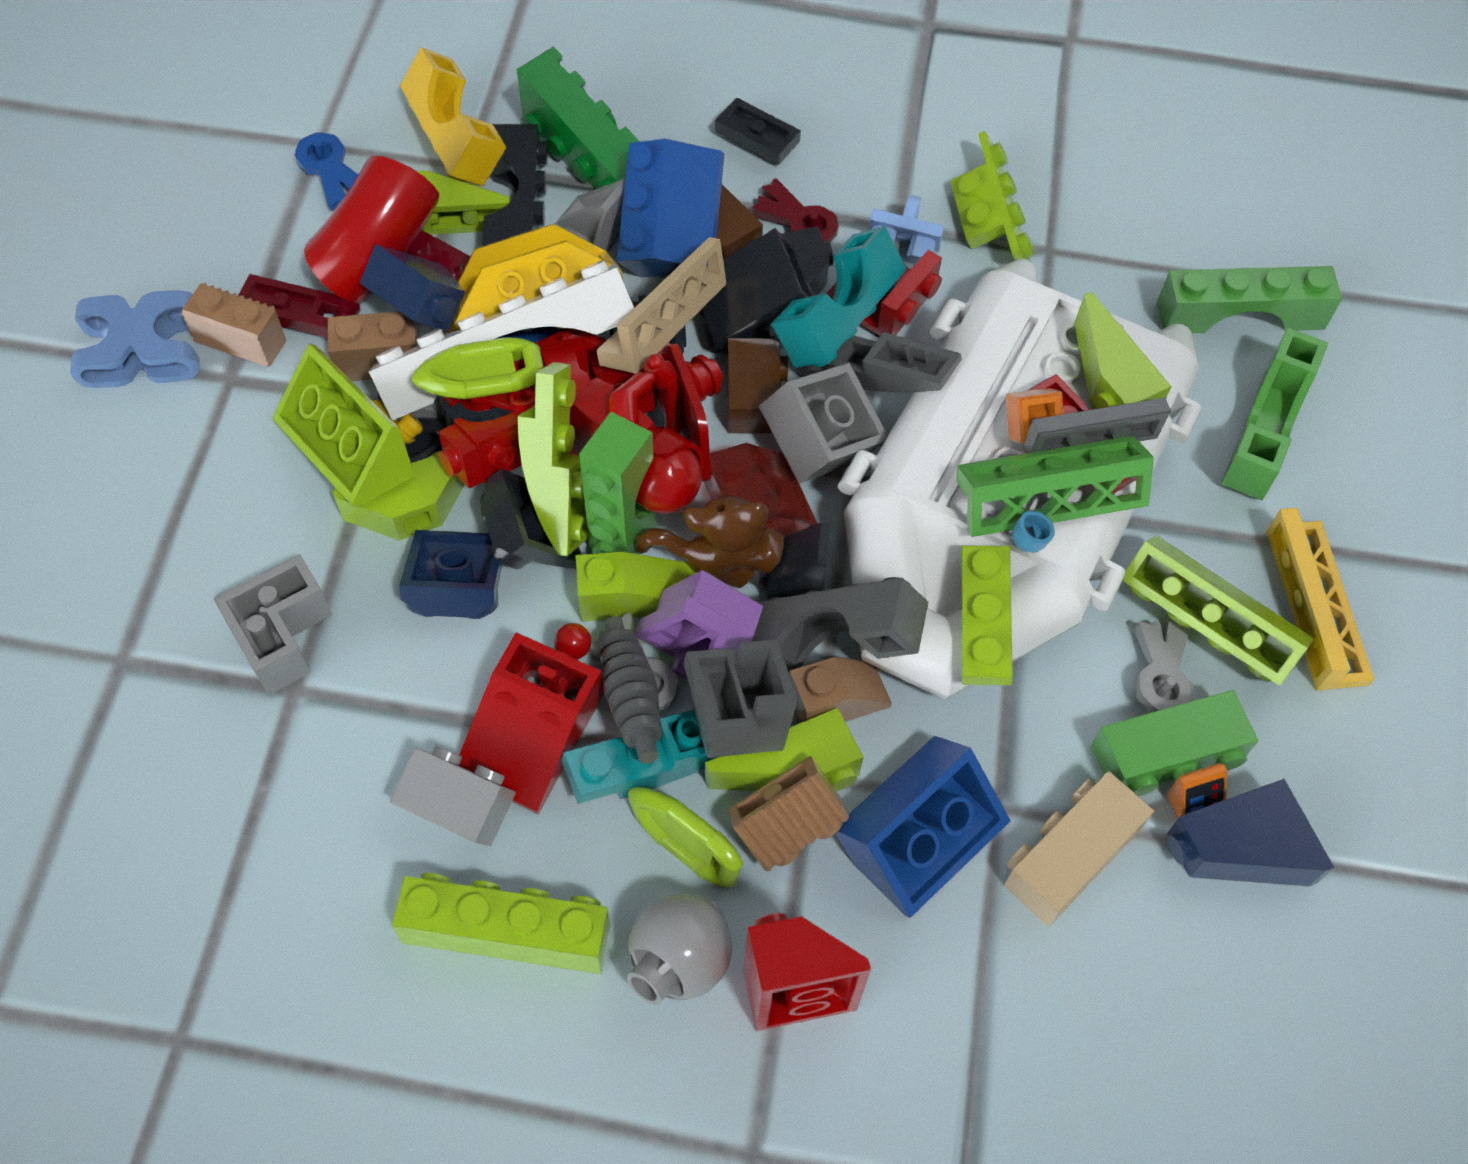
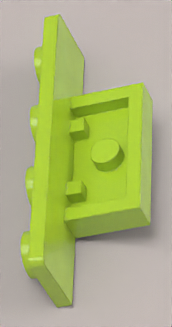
(988, 205)

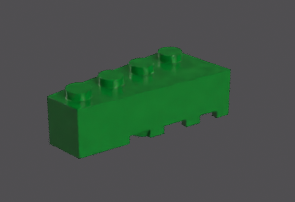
(571, 122)

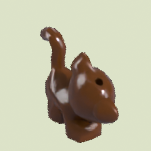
(730, 541)

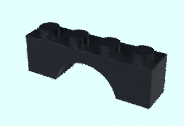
(521, 172)

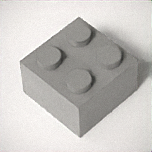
(823, 421)

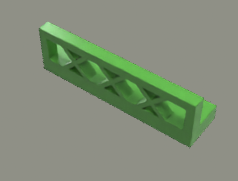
(1054, 470)

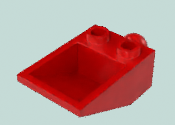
(529, 726)

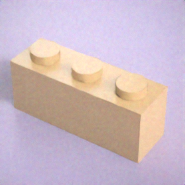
(1076, 846)

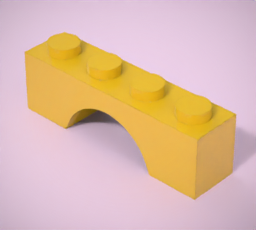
(463, 143)

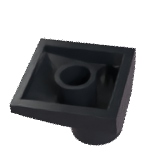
(515, 526)

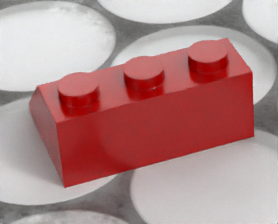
(800, 972)

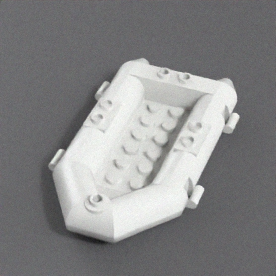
(915, 513)

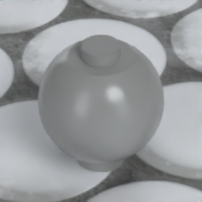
(678, 948)

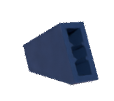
(414, 286)
(1251, 839)

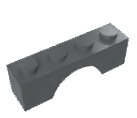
(879, 615)

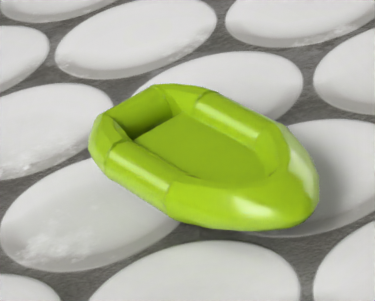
(480, 368)
(686, 836)

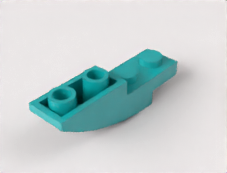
(615, 767)

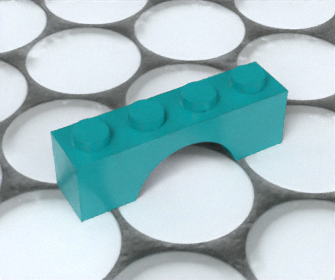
(817, 325)

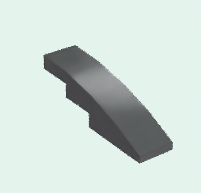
(893, 364)

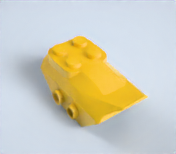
(521, 267)

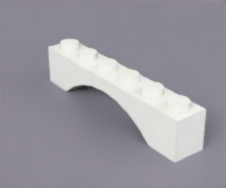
(587, 304)

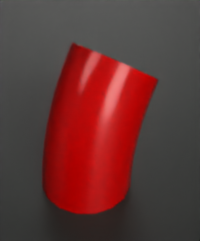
(382, 207)

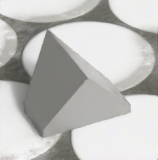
(596, 215)

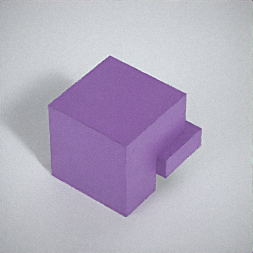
(699, 617)

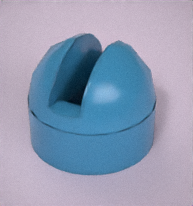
(1038, 534)

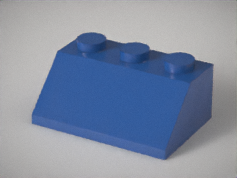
(668, 204)
(923, 824)

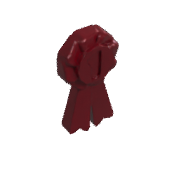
(783, 207)

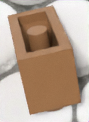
(839, 684)

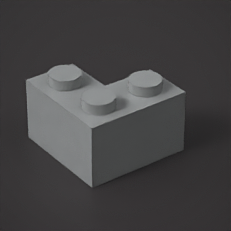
(267, 615)

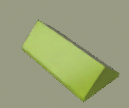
(342, 430)

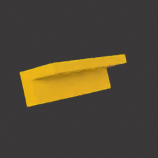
(1311, 605)

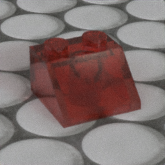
(763, 478)

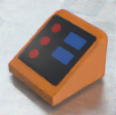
(1198, 789)

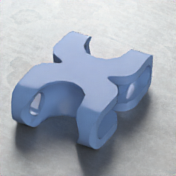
(133, 340)

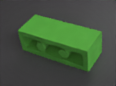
(1175, 742)

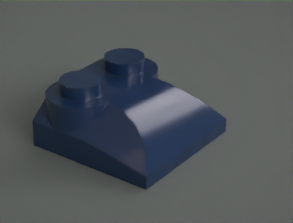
(451, 575)

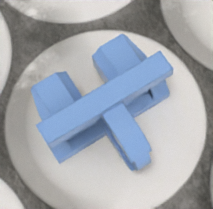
(909, 230)

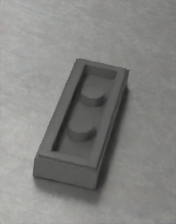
(1139, 419)

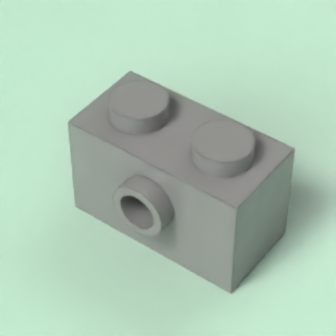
(453, 796)

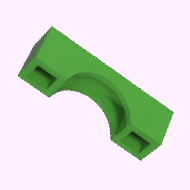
(1297, 295)
(1273, 414)
(611, 477)

